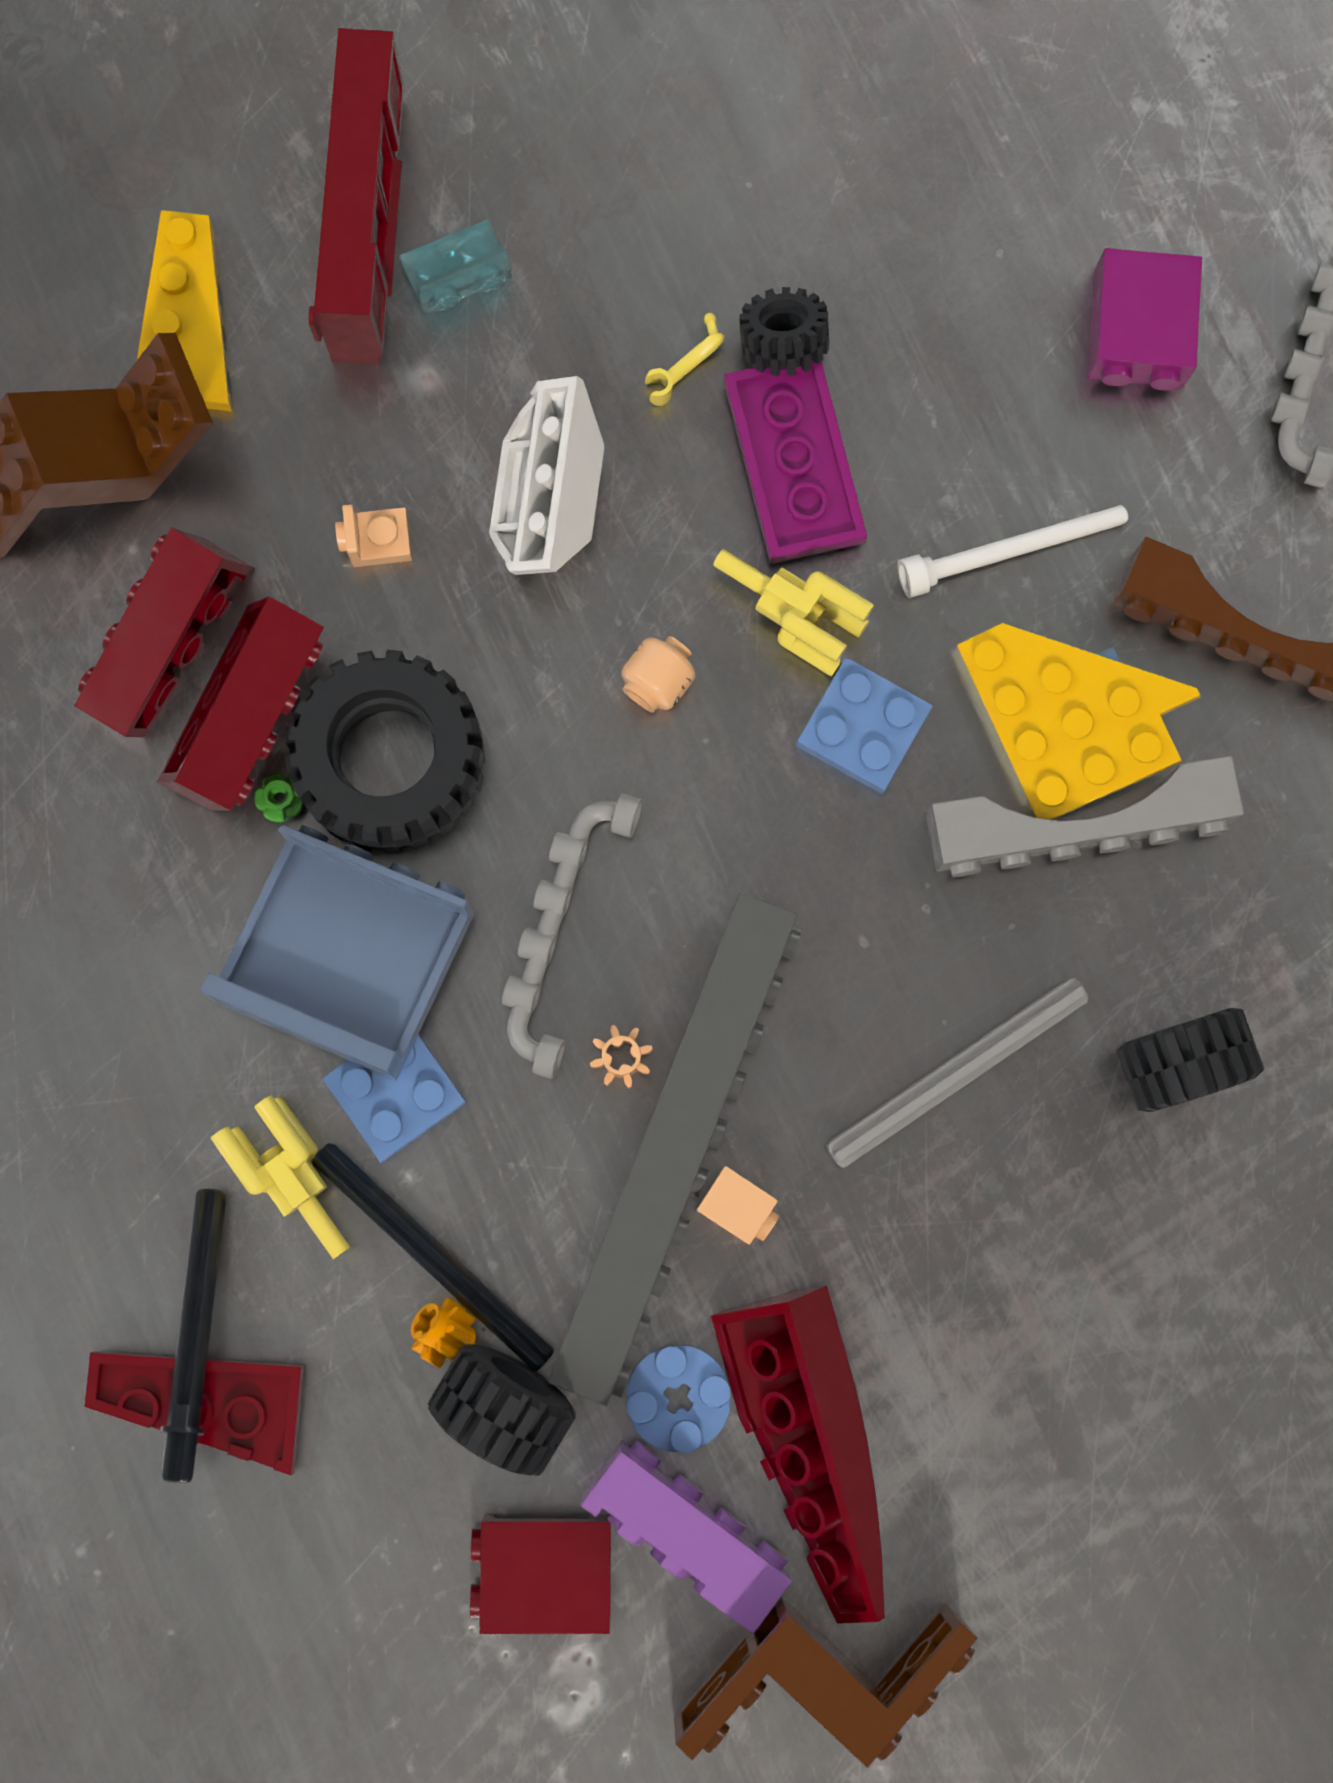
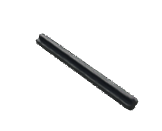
(433, 1256)

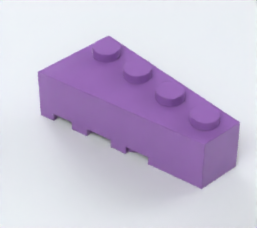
(687, 1535)

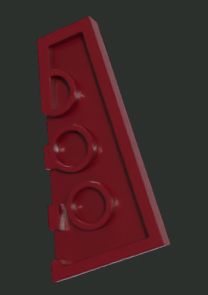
(245, 1405)

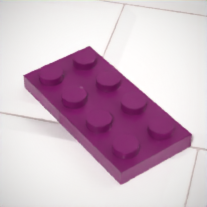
(795, 462)

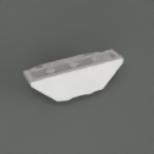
(548, 479)

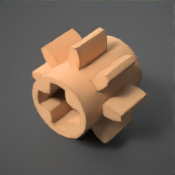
(617, 1043)

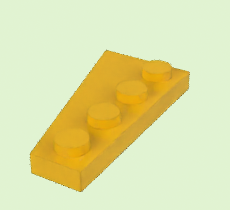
(186, 301)

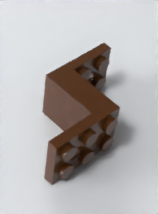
(98, 441)
(826, 1683)

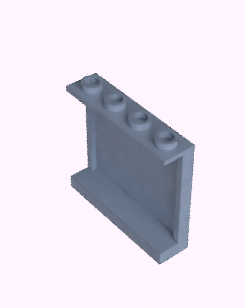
(343, 951)

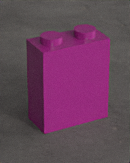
(1145, 318)

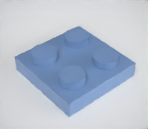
(864, 725)
(393, 1111)

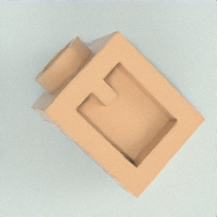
(374, 536)

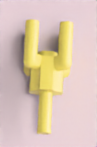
(800, 608)
(283, 1170)

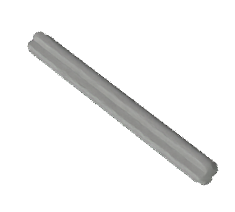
(957, 1072)

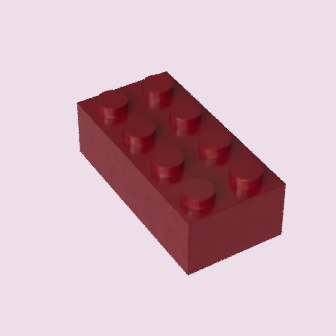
(242, 705)

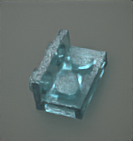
(456, 267)

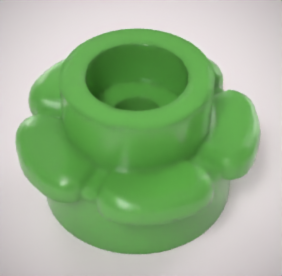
(275, 810)

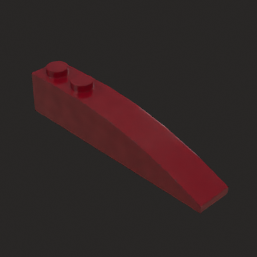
(806, 1414)

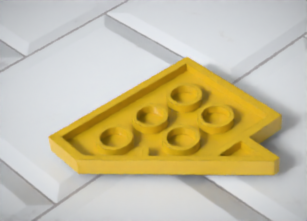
(1072, 717)

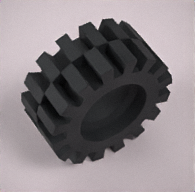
(784, 331)

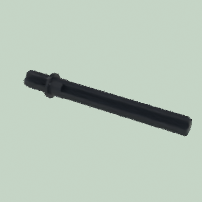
(193, 1338)

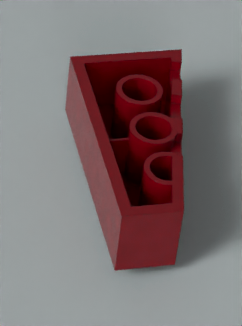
(159, 631)

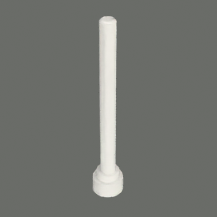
(920, 573)

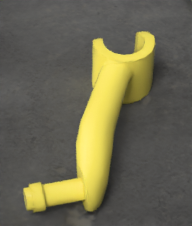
(685, 364)

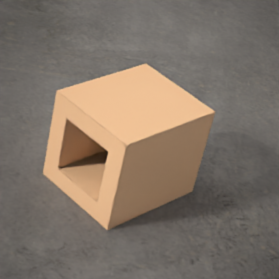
(739, 1207)

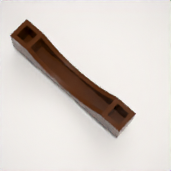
(1172, 591)

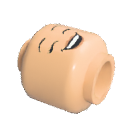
(658, 673)

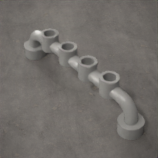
(1304, 369)
(539, 944)

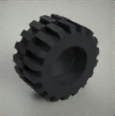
(1190, 1060)
(501, 1410)

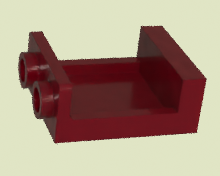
(542, 1576)

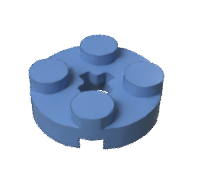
(684, 1429)

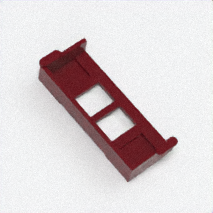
(352, 268)

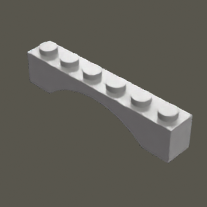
(981, 832)

